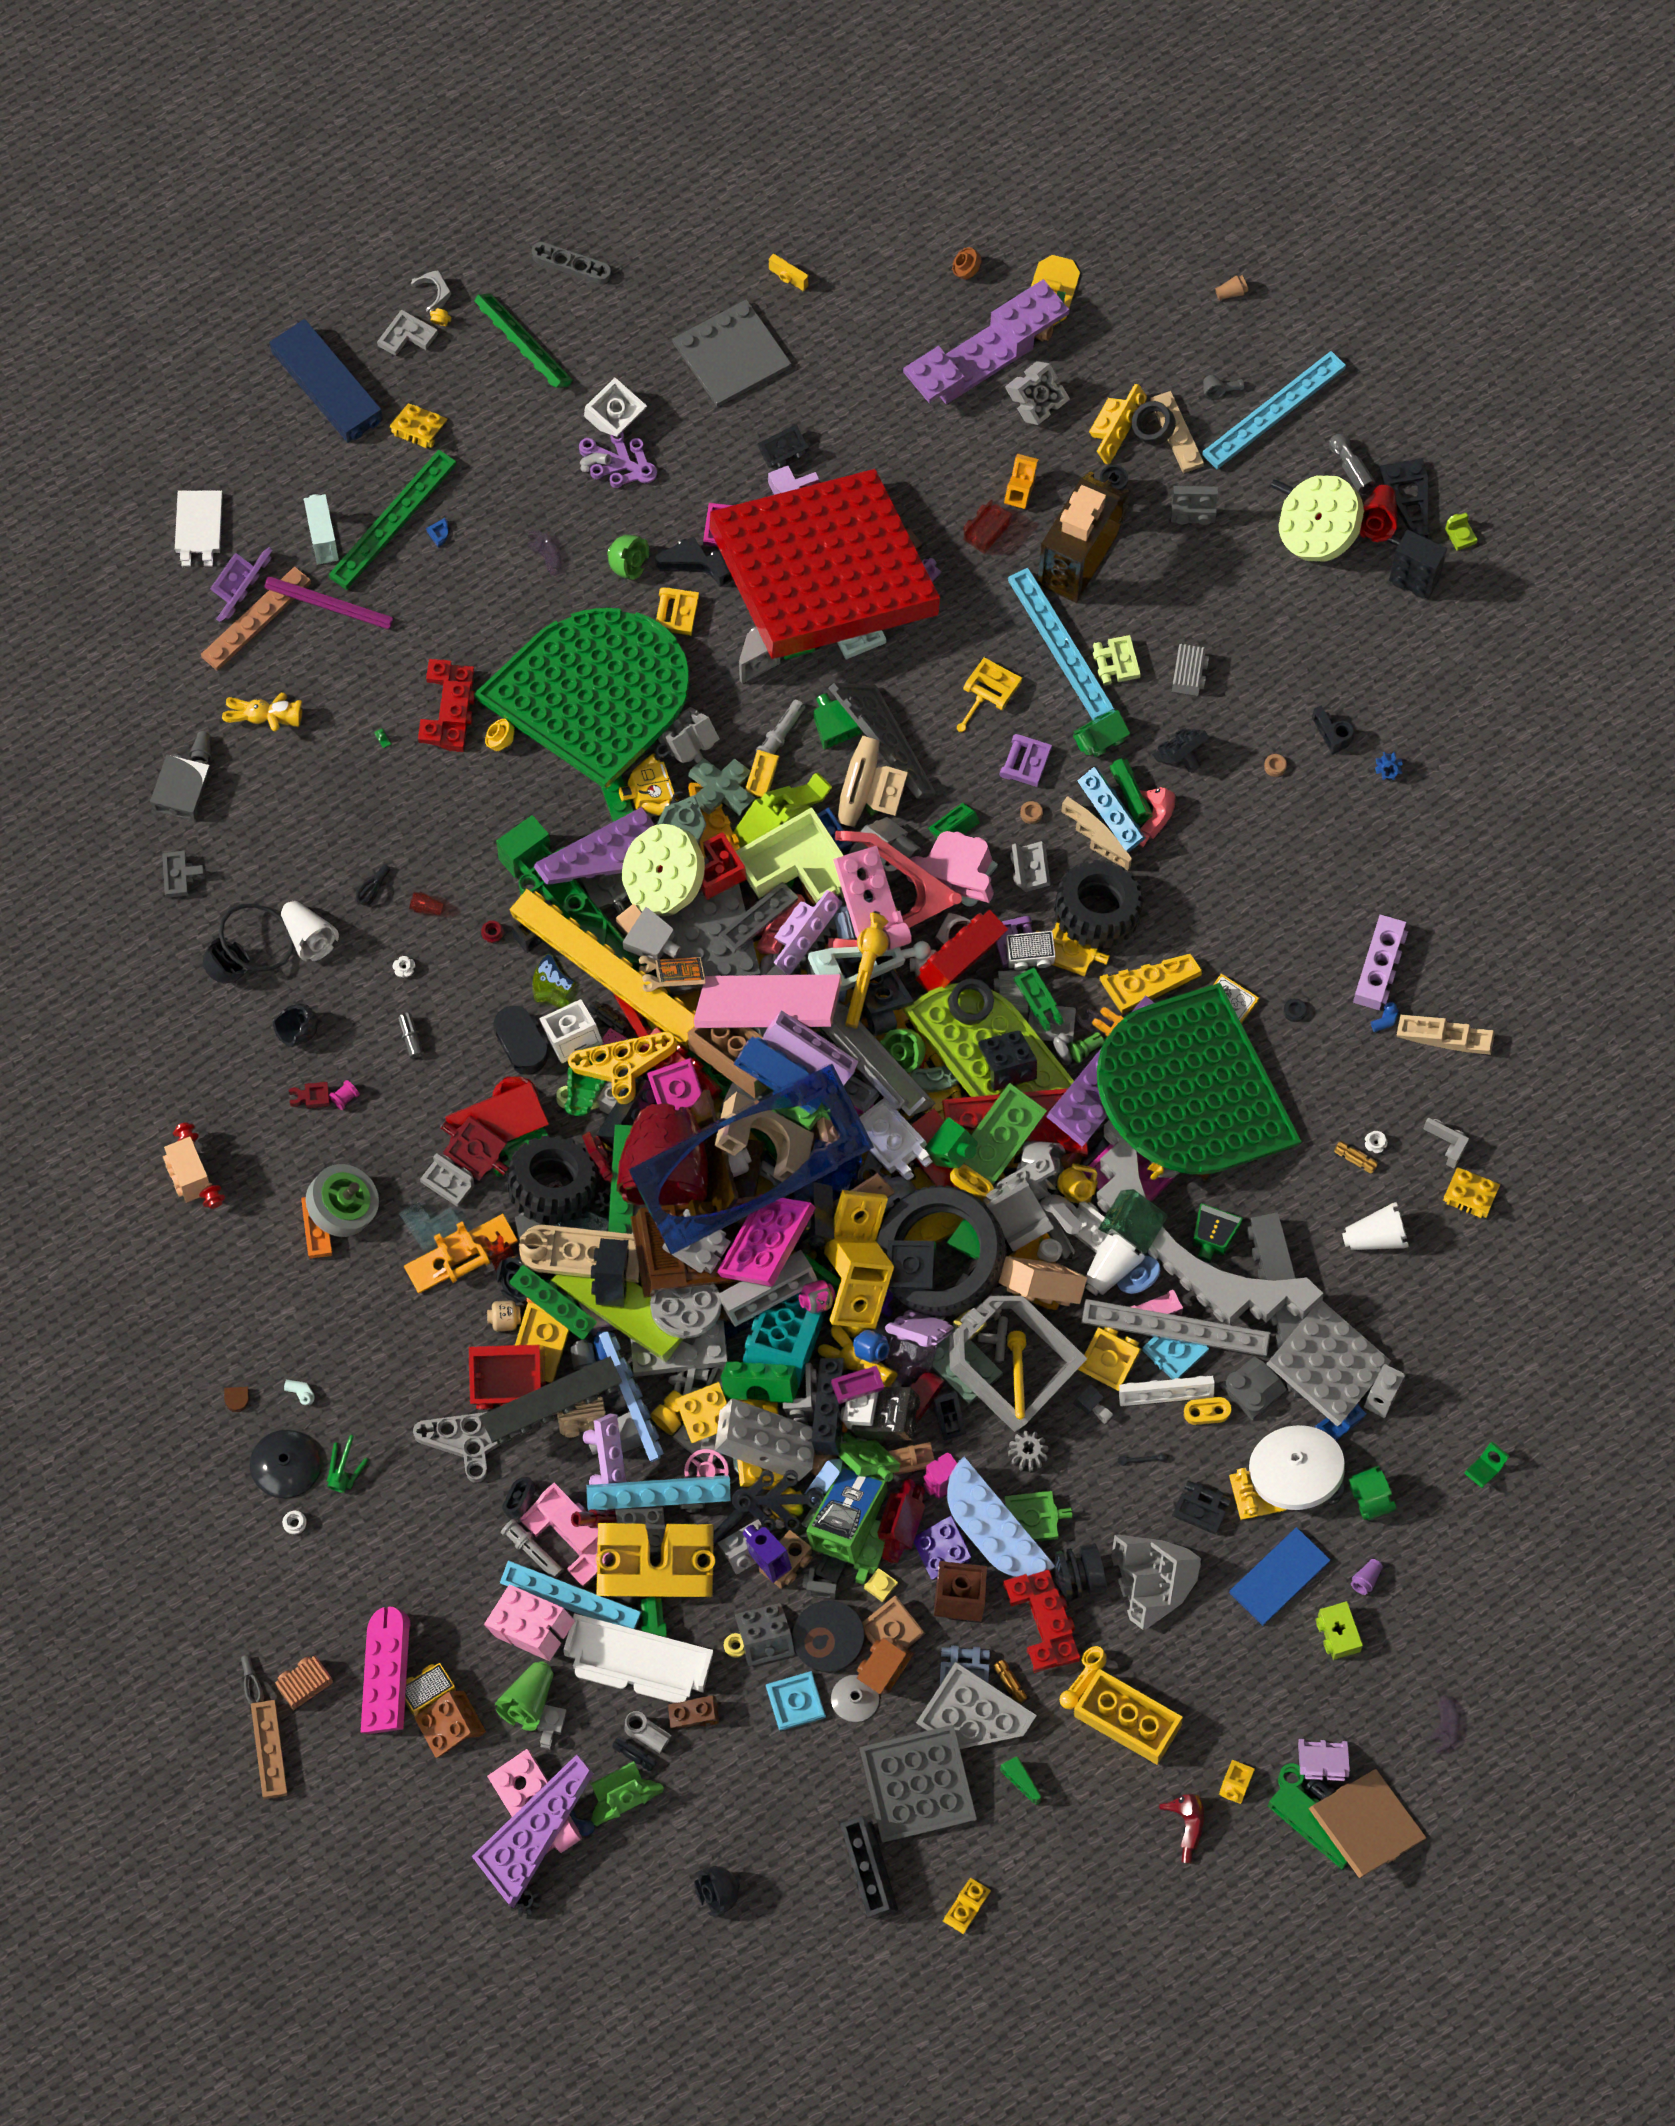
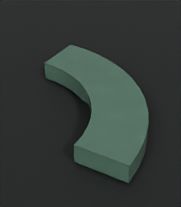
(934, 1079)

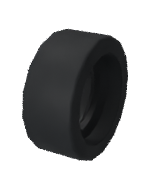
(1164, 433)
(976, 985)

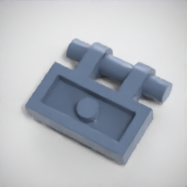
(975, 1654)

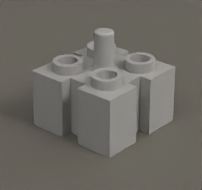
(1037, 393)
(688, 735)

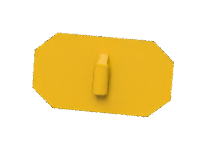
(1060, 275)

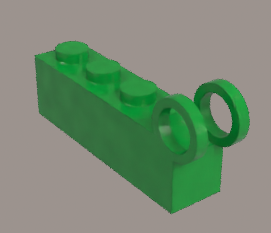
(1293, 1807)

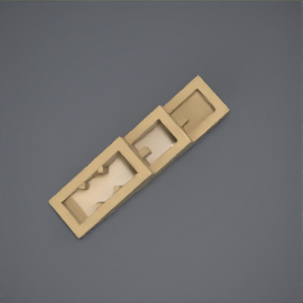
(1101, 837)
(1445, 1035)

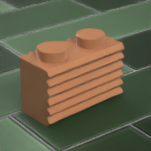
(303, 1682)

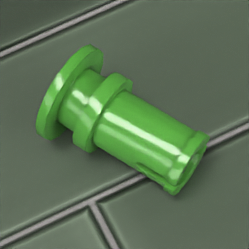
(1082, 1048)

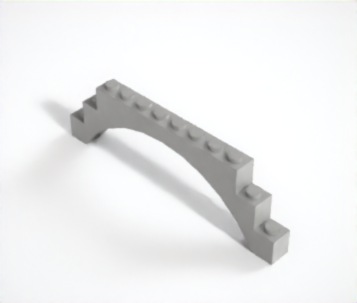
(1222, 1291)

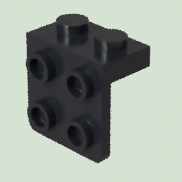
(1009, 1059)

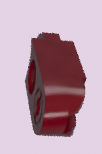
(927, 1388)

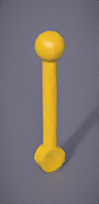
(962, 726)

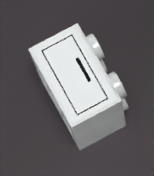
(571, 1030)

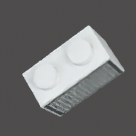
(1030, 950)

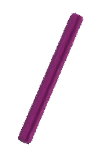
(328, 602)

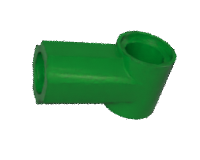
(653, 1617)

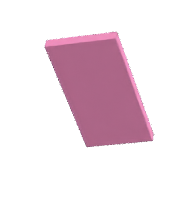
(760, 998)

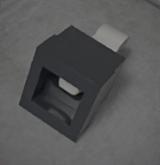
(1089, 1401)

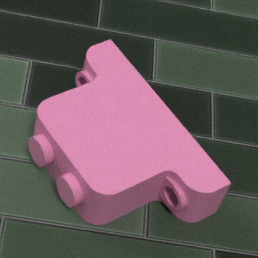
(960, 865)

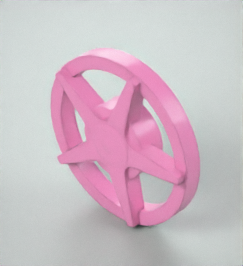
(707, 1468)

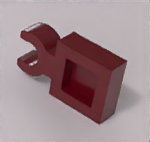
(314, 1095)

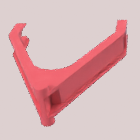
(931, 893)

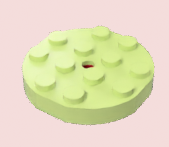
(1321, 518)
(663, 869)

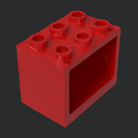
(504, 1373)

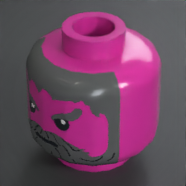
(817, 1296)

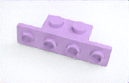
(803, 929)

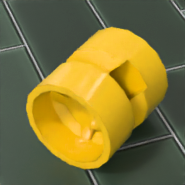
(668, 1415)

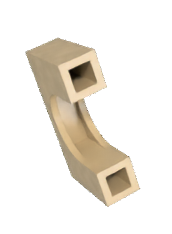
(791, 1140)

